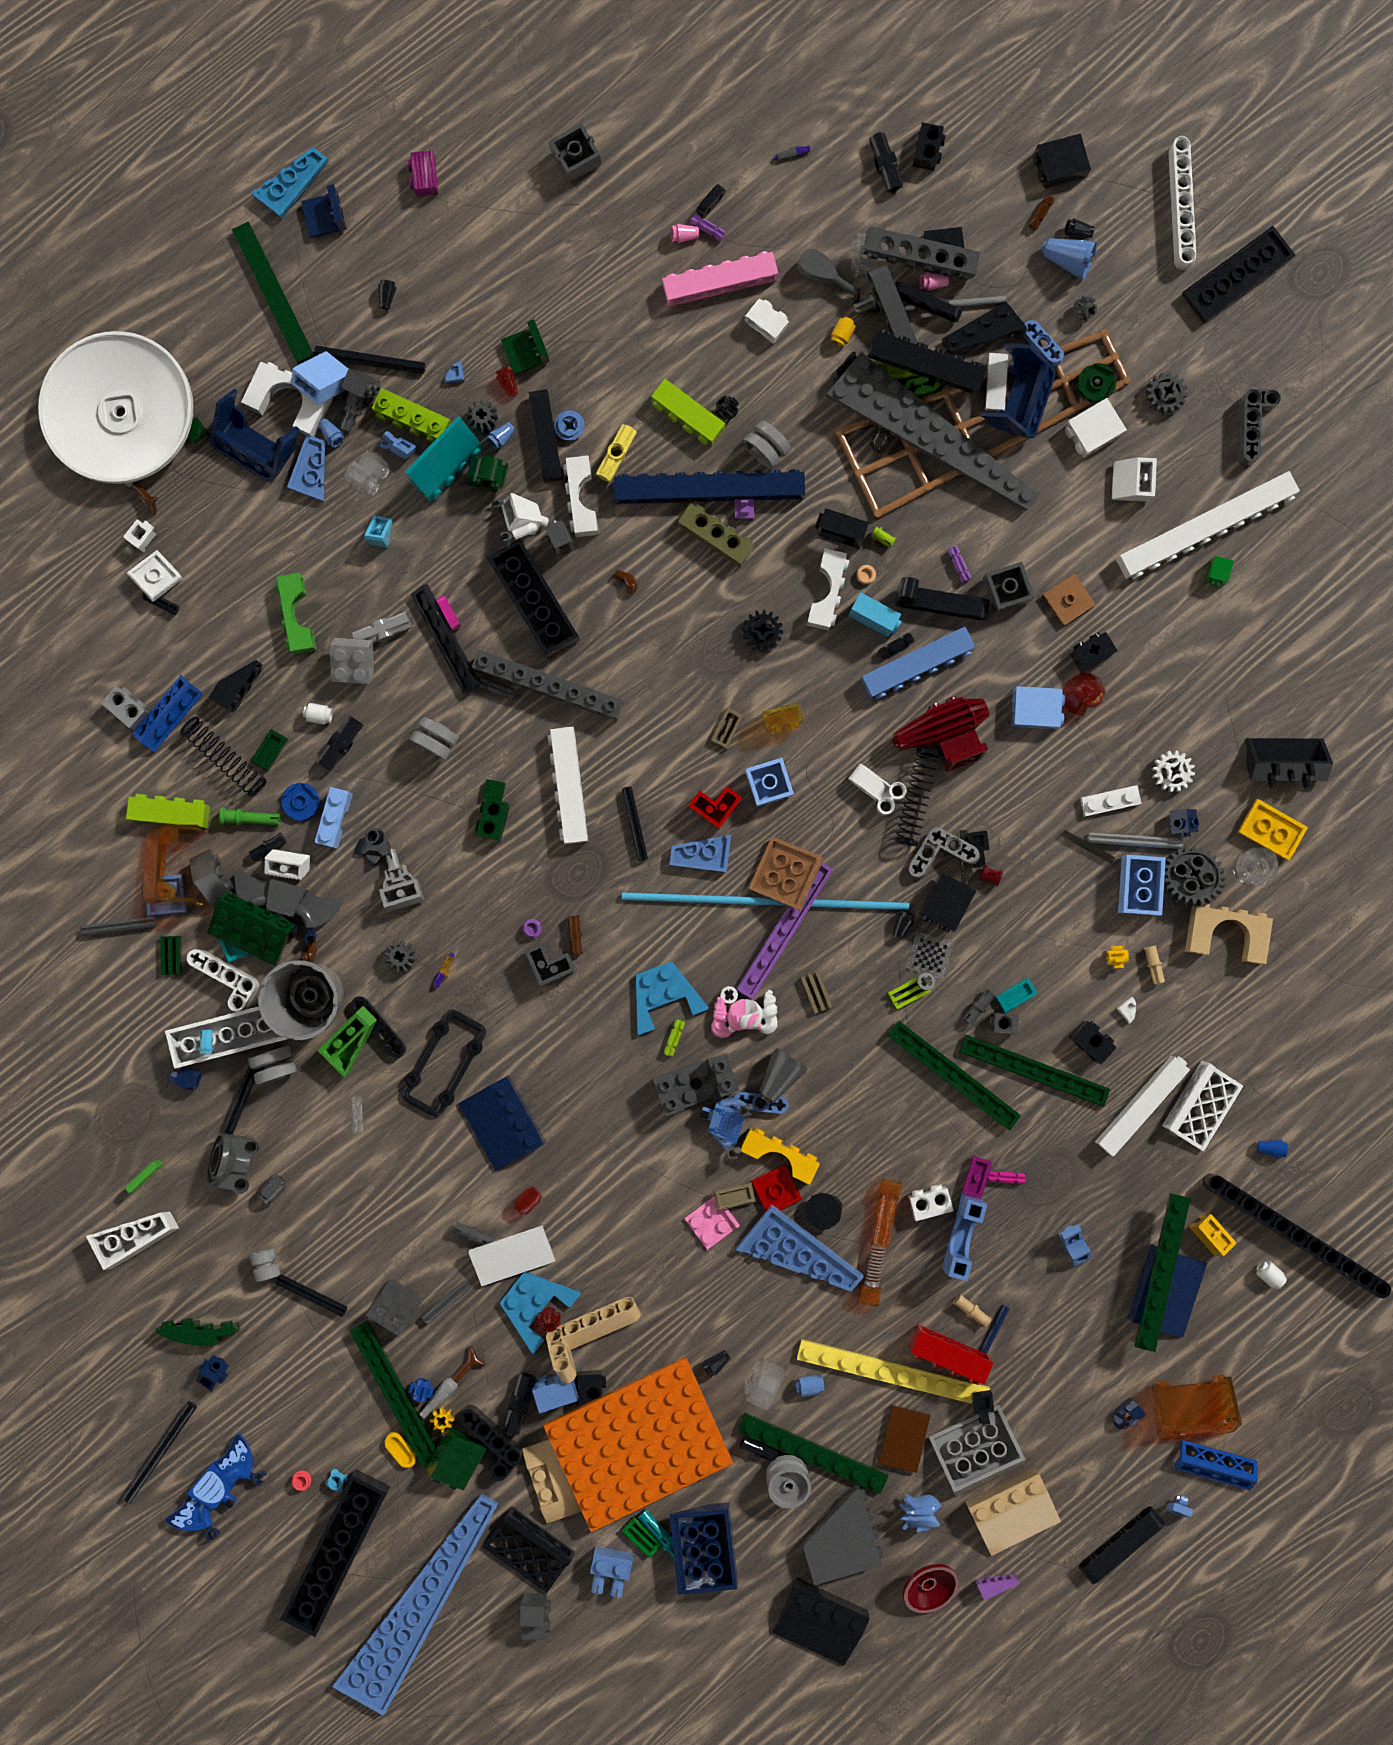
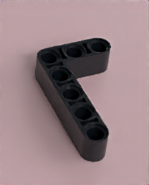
(939, 602)

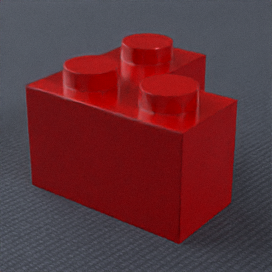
(715, 811)

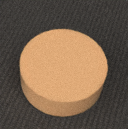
(866, 574)

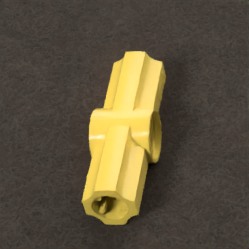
(611, 463)

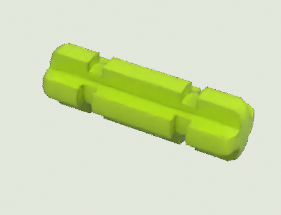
(674, 1037)

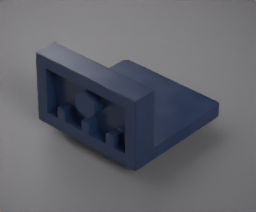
(324, 213)

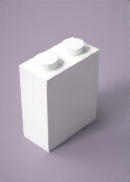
(1095, 428)

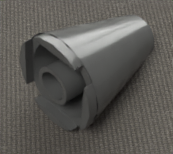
(780, 1075)

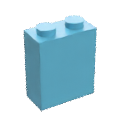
(875, 615)

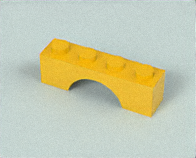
(758, 1144)

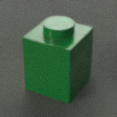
(1219, 571)

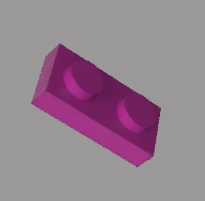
(977, 1177)

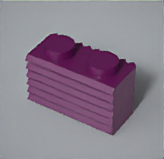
(424, 173)

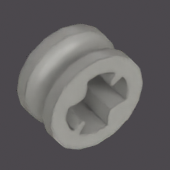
(925, 975)

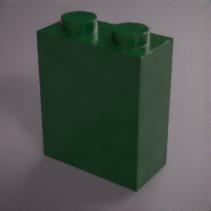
(455, 1459)

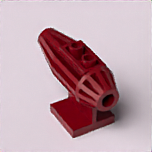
(951, 727)

